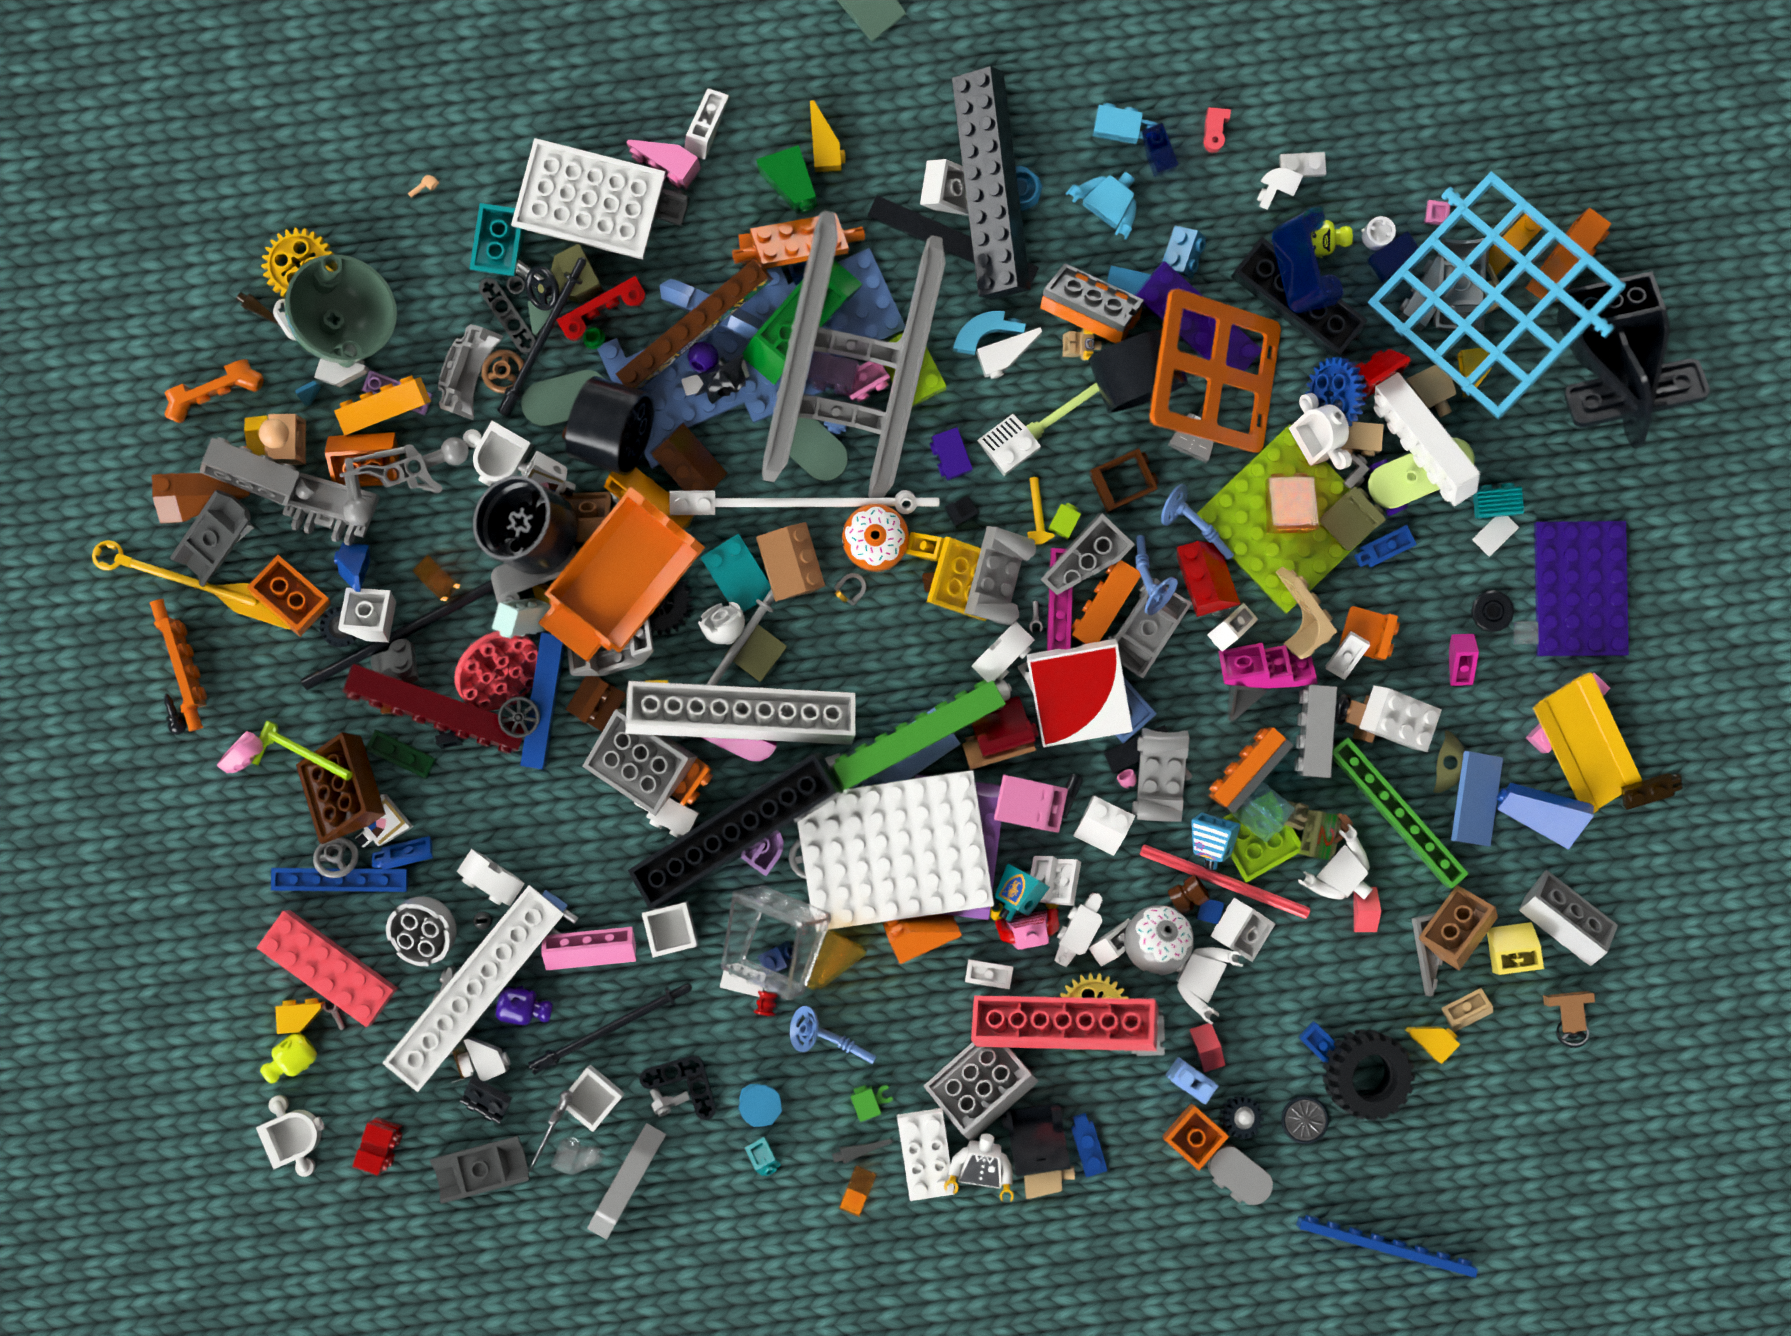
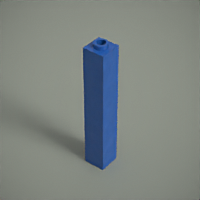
(545, 696)

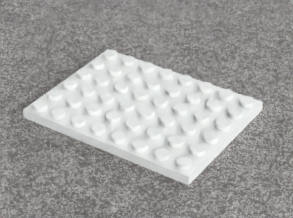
(897, 851)

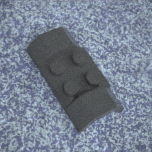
(212, 535)
(481, 1169)

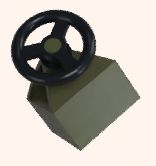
(556, 280)

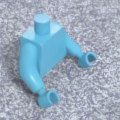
(1109, 200)

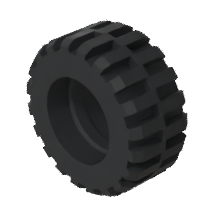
(1394, 1085)

